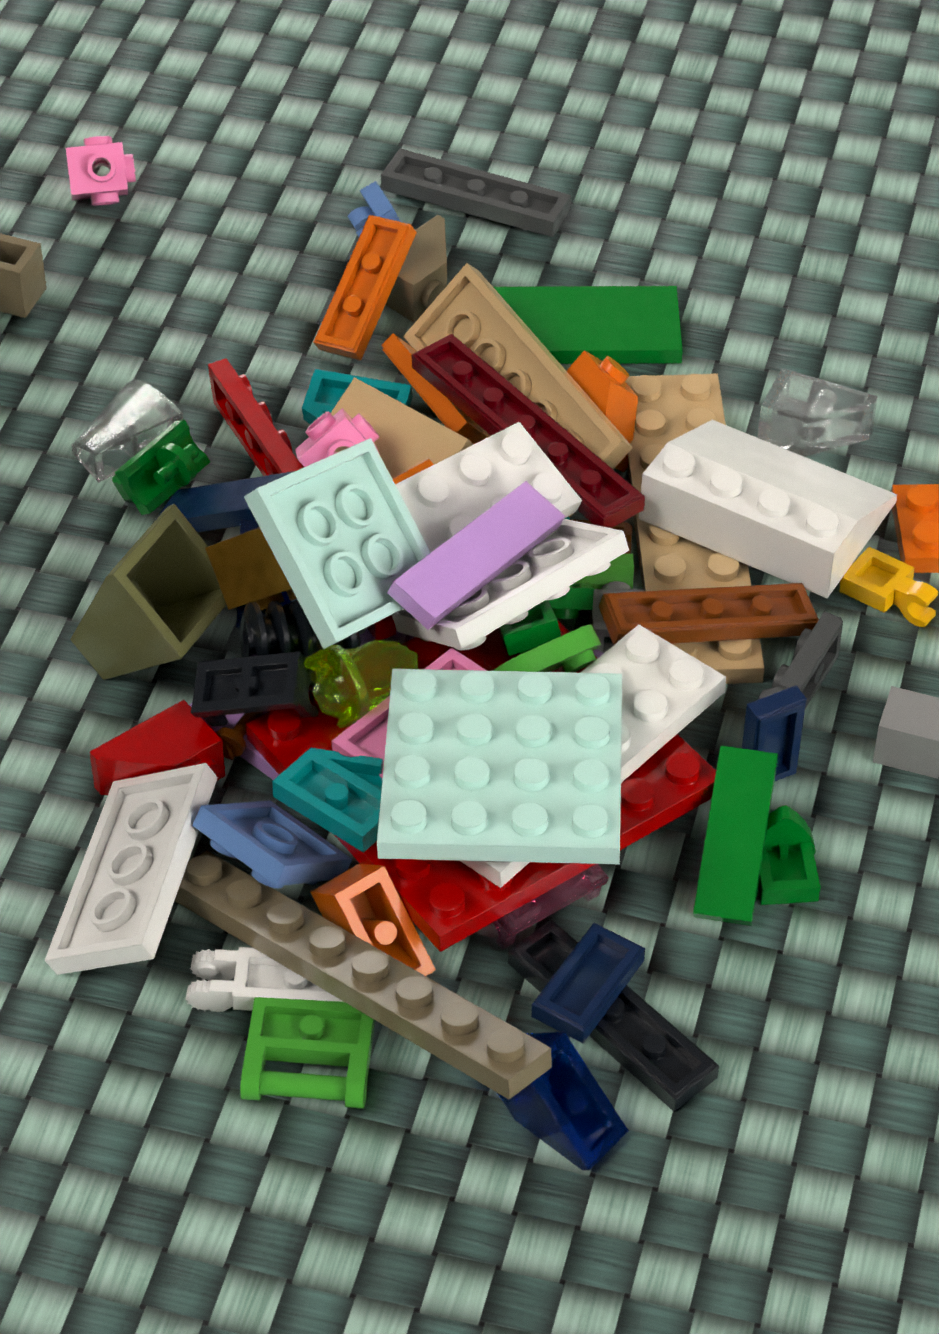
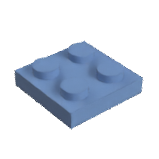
(271, 843)

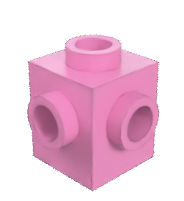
(99, 152)
(332, 432)

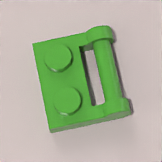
(307, 1034)

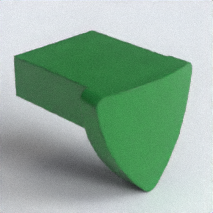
(788, 861)

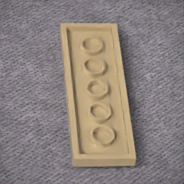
(495, 333)

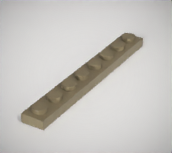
(364, 976)

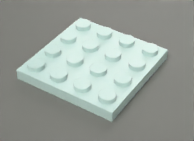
(502, 767)

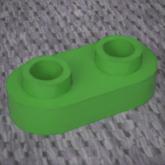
(568, 651)

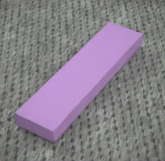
(475, 555)

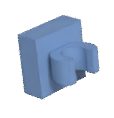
(377, 205)

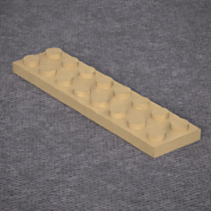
(665, 411)

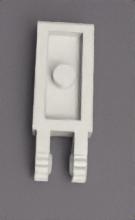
(253, 977)

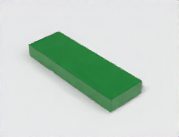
(735, 835)

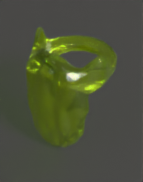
(357, 678)

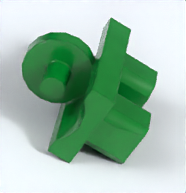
(160, 468)

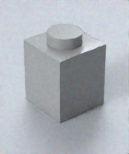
(909, 733)

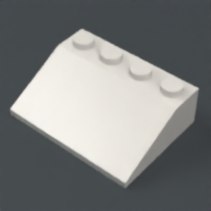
(762, 505)

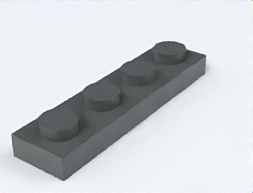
(476, 192)

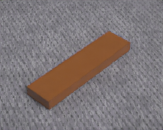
(711, 613)

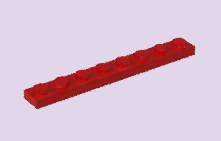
(264, 444)

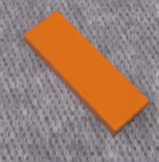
(365, 287)
(448, 413)

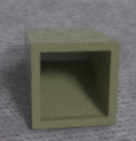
(151, 601)

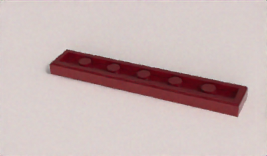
(498, 405)

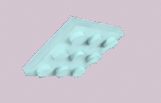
(340, 539)

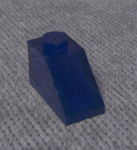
(568, 1106)

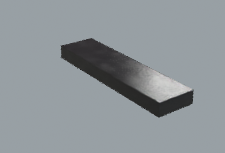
(629, 1029)

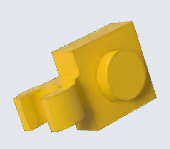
(885, 581)

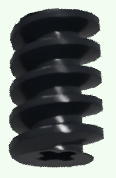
(281, 632)

